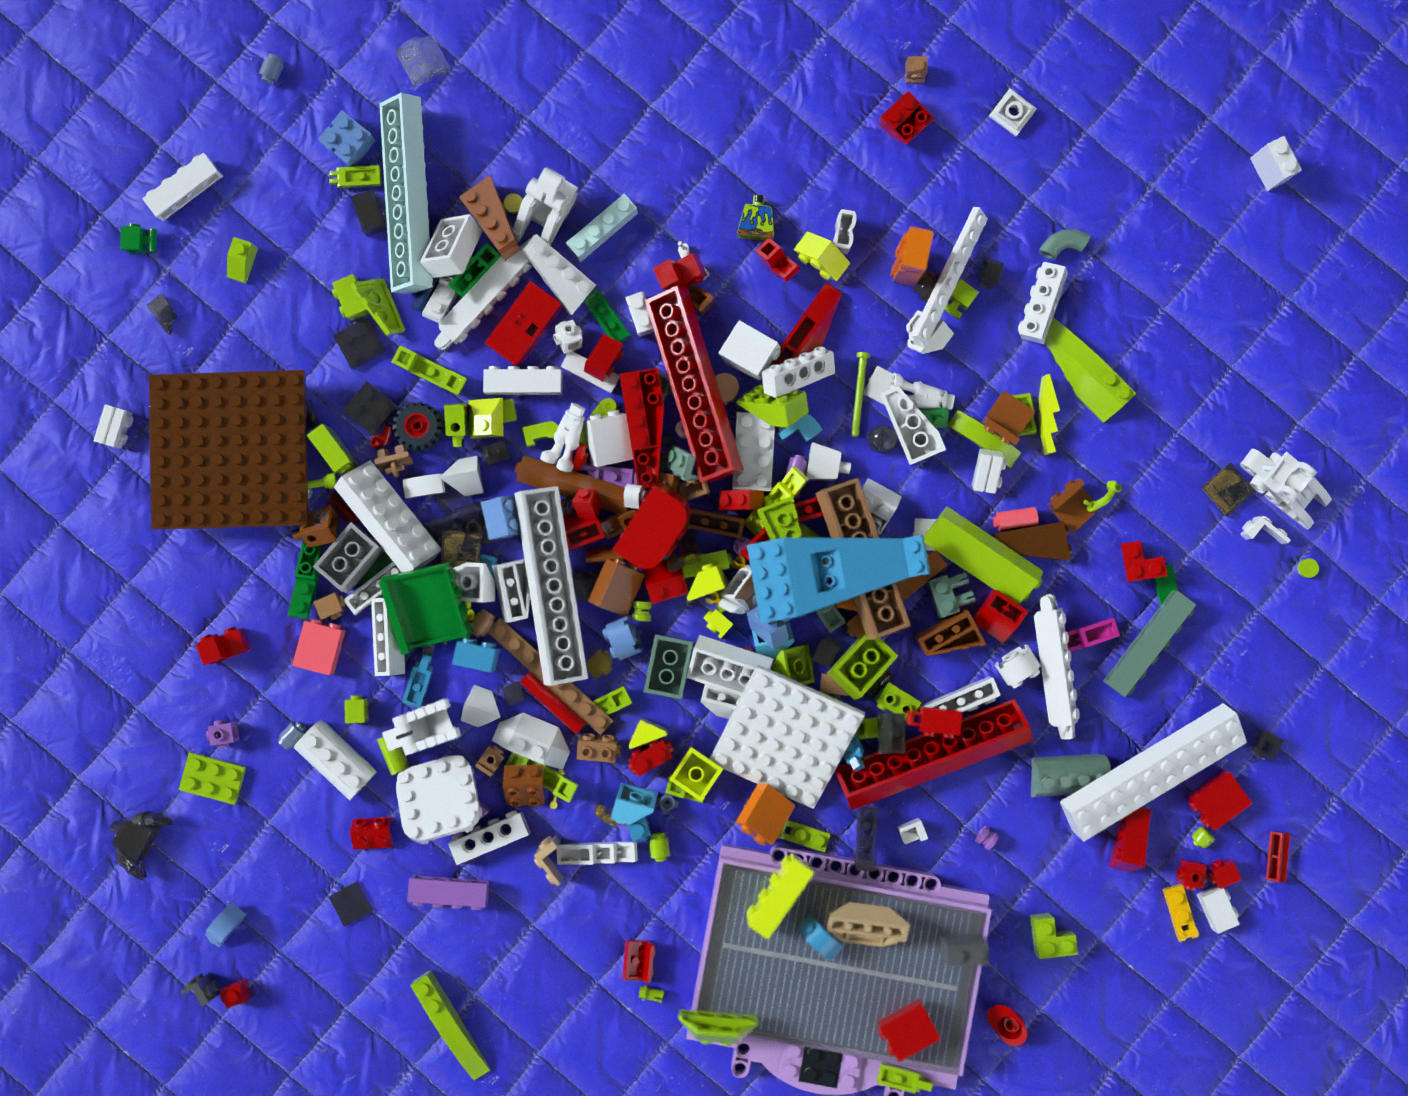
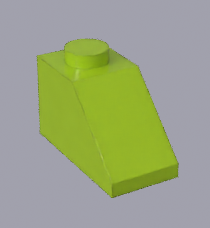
(240, 259)

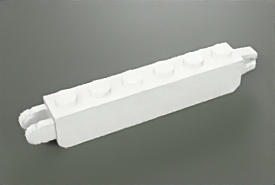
(481, 298)
(1055, 667)

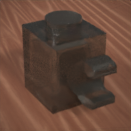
(495, 453)

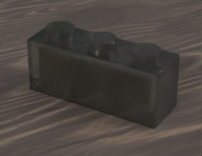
(866, 838)

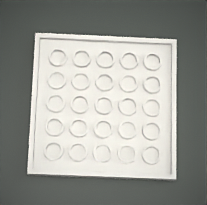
(786, 736)

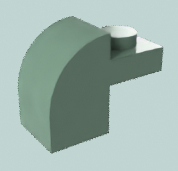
(830, 617)

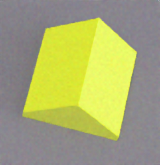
(646, 732)

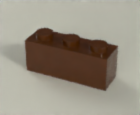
(716, 522)

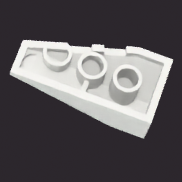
(913, 429)
(475, 582)

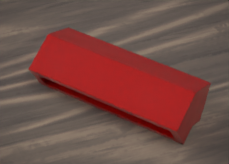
(1278, 856)

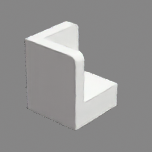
(912, 831)

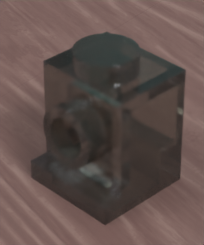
(990, 273)
(1271, 748)

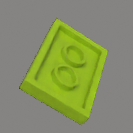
(212, 778)

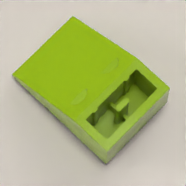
(775, 411)

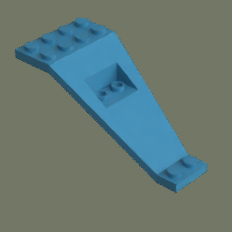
(793, 574)

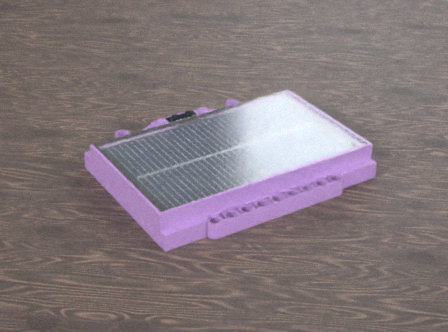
(823, 1013)

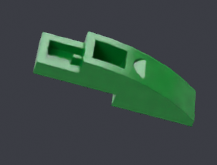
(306, 582)

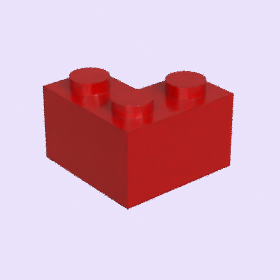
(680, 273)
(1139, 568)
(217, 648)

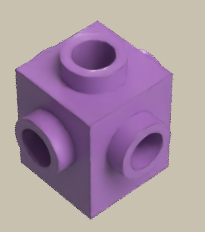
(222, 733)

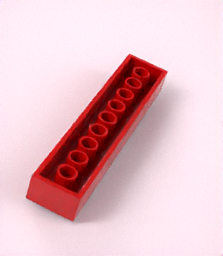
(694, 384)
(934, 756)

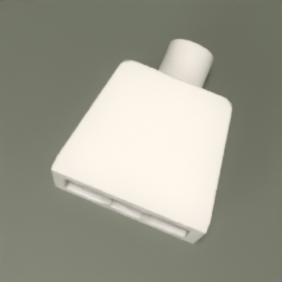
(825, 464)

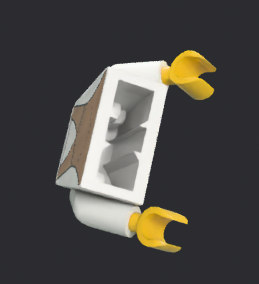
(740, 594)

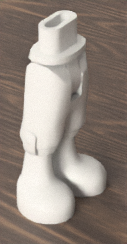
(924, 395)
(569, 434)

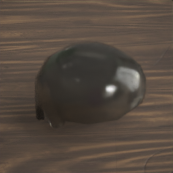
(882, 439)

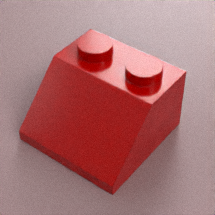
(663, 583)

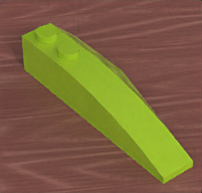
(1087, 373)

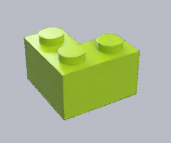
(1047, 941)

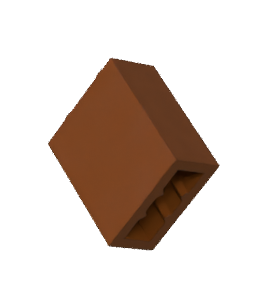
(616, 587)

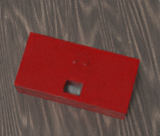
(524, 324)

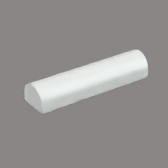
(362, 596)

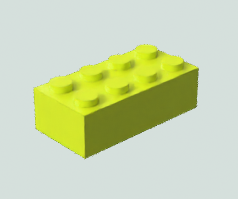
(779, 895)

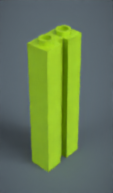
(983, 556)

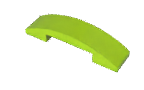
(429, 370)
(975, 432)
(552, 780)

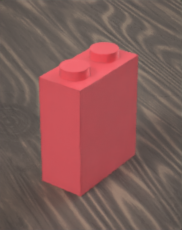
(319, 647)

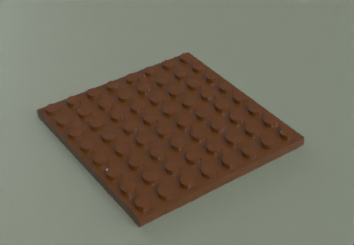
(228, 449)

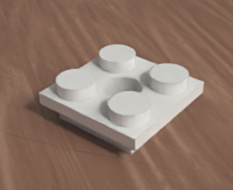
(1005, 119)

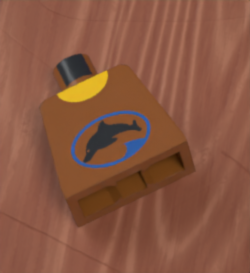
(321, 528)

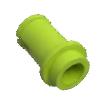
(651, 994)

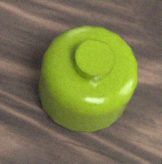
(1202, 838)

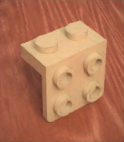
(543, 861)

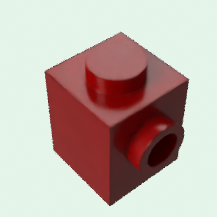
(587, 504)
(1223, 873)
(235, 993)

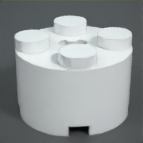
(1018, 666)

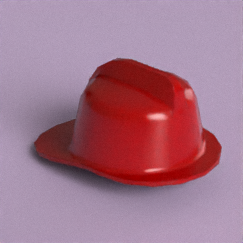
(1007, 1024)

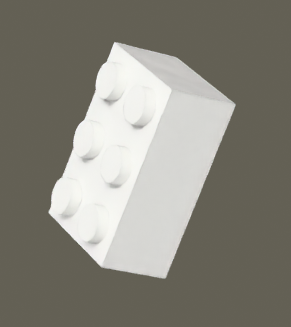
(451, 246)

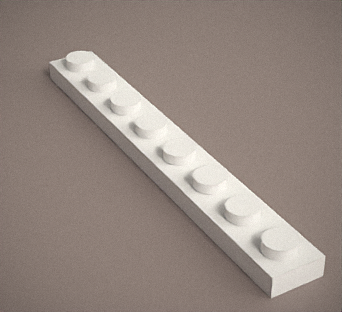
(949, 277)

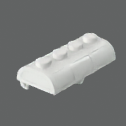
(335, 759)

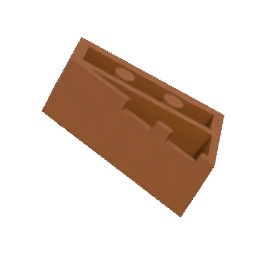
(950, 634)

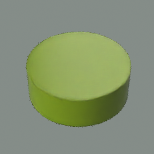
(1308, 568)

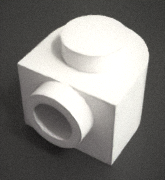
(634, 496)

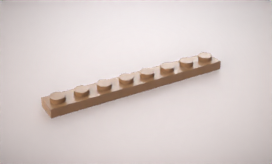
(566, 692)

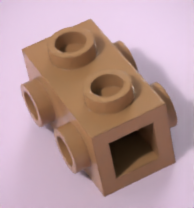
(598, 748)

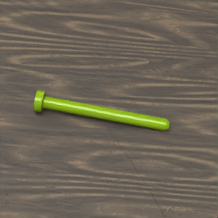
(859, 392)

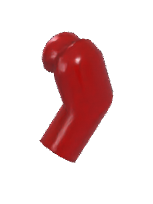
(382, 439)

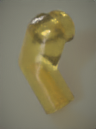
(603, 816)

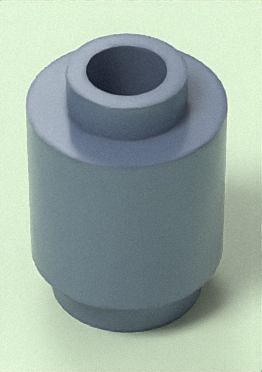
(271, 69)
(292, 734)

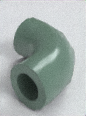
(1064, 239)

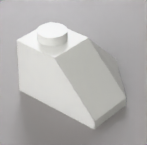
(938, 340)

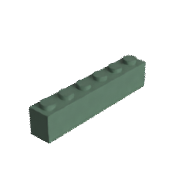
(1149, 643)

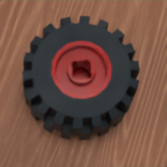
(418, 427)

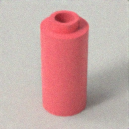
(1016, 519)

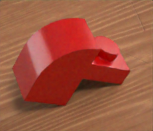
(776, 260)

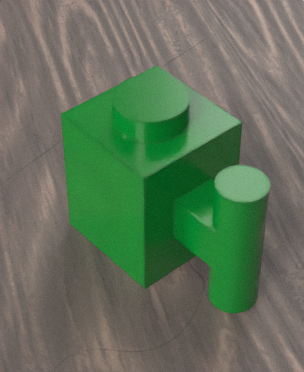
(135, 239)

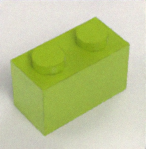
(351, 305)

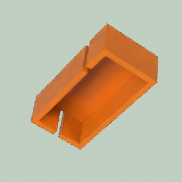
(911, 256)

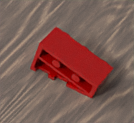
(1131, 841)

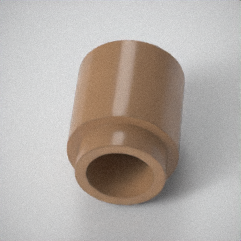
(482, 623)

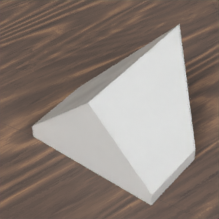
(465, 476)
(480, 707)

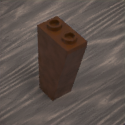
(1041, 541)

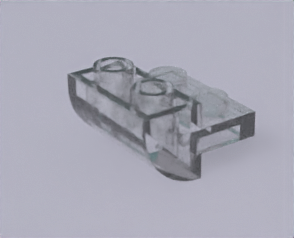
(422, 59)

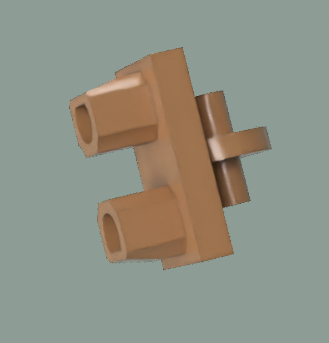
(395, 462)

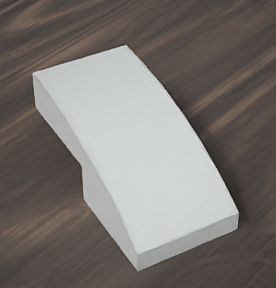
(423, 486)

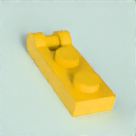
(1180, 912)

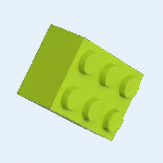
(862, 665)

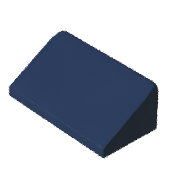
(423, 296)

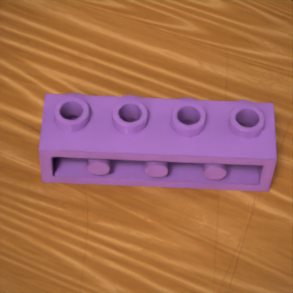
(448, 891)

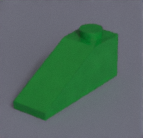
(474, 270)

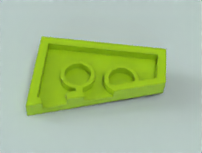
(379, 303)

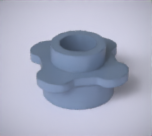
(667, 807)

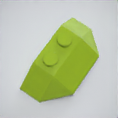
(717, 1026)

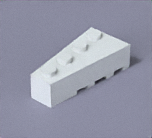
(559, 274)

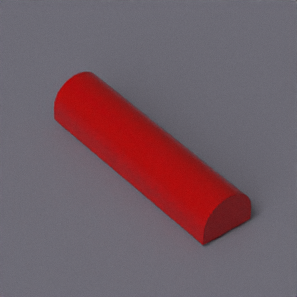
(553, 702)

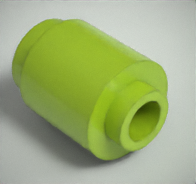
(659, 846)

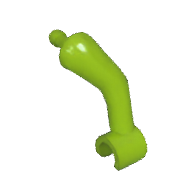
(1112, 488)

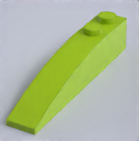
(449, 1024)

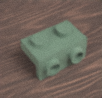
(681, 463)

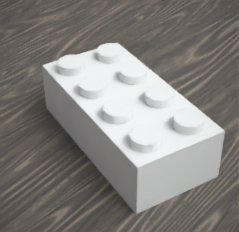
(755, 447)
(724, 665)

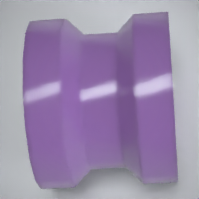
(739, 544)
(987, 838)

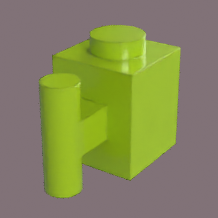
(961, 297)

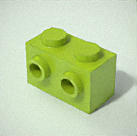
(898, 700)

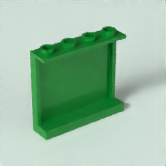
(425, 606)

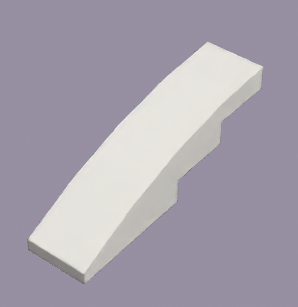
(597, 852)

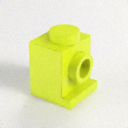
(717, 622)

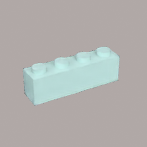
(602, 227)

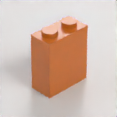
(765, 814)

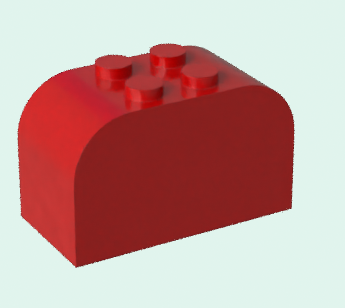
(654, 528)

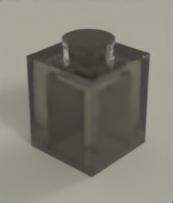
(825, 651)

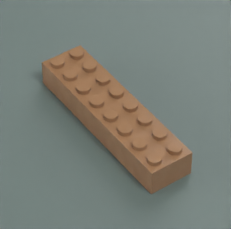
(850, 517)

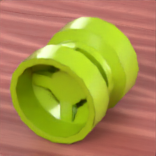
(643, 615)

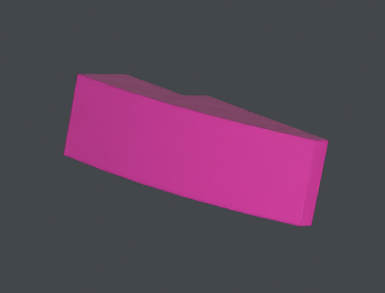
(1092, 634)

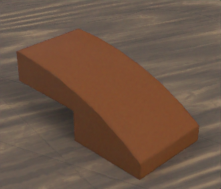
(617, 523)

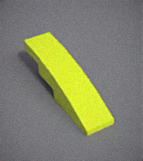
(1047, 407)
(789, 486)

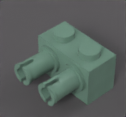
(943, 597)

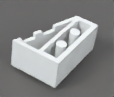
(512, 589)

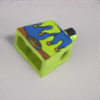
(756, 221)
(457, 414)

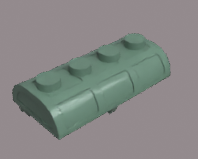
(1066, 773)

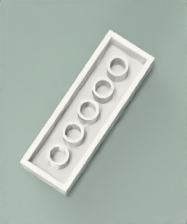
(387, 517)

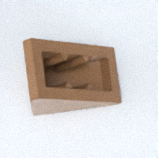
(693, 489)

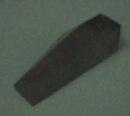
(466, 519)

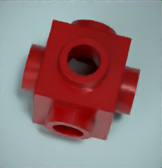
(1191, 874)

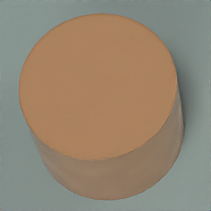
(728, 387)

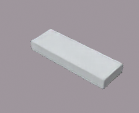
(575, 364)

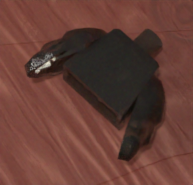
(135, 838)

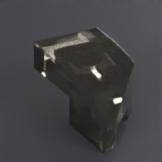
(162, 312)

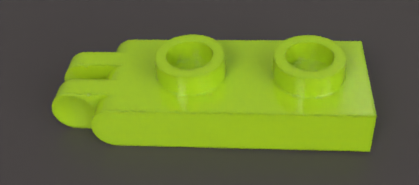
(356, 176)

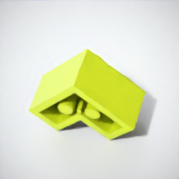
(822, 255)

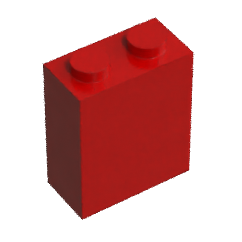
(1218, 800)
(907, 1031)

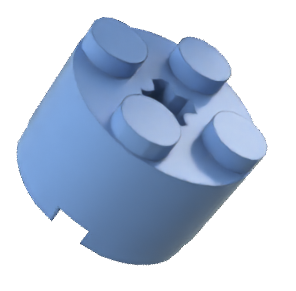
(623, 638)

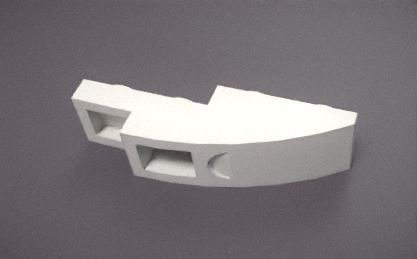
(441, 300)

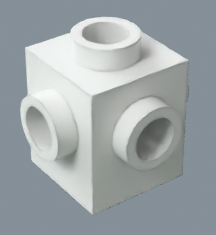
(568, 336)

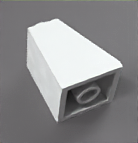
(749, 350)

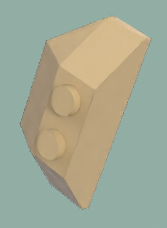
(867, 925)

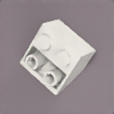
(881, 503)

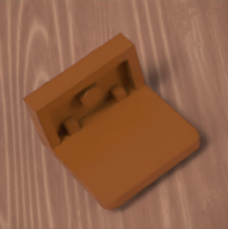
(1007, 418)
(1069, 505)
(523, 785)

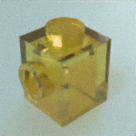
(600, 664)

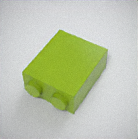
(332, 449)

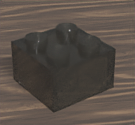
(371, 409)

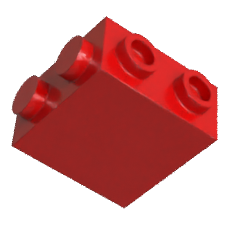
(650, 757)

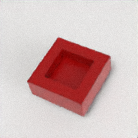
(581, 457)

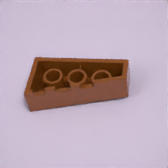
(489, 212)

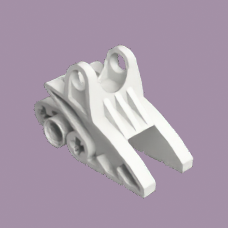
(546, 203)
(1286, 483)
(432, 725)

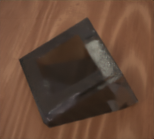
(513, 693)

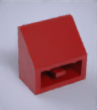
(905, 119)
(582, 531)
(999, 616)

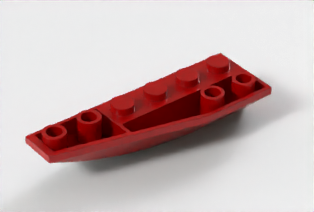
(812, 326)
(645, 420)

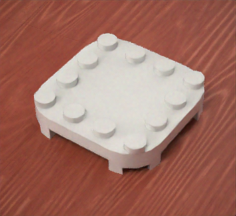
(438, 799)

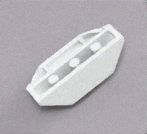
(719, 701)
(533, 740)

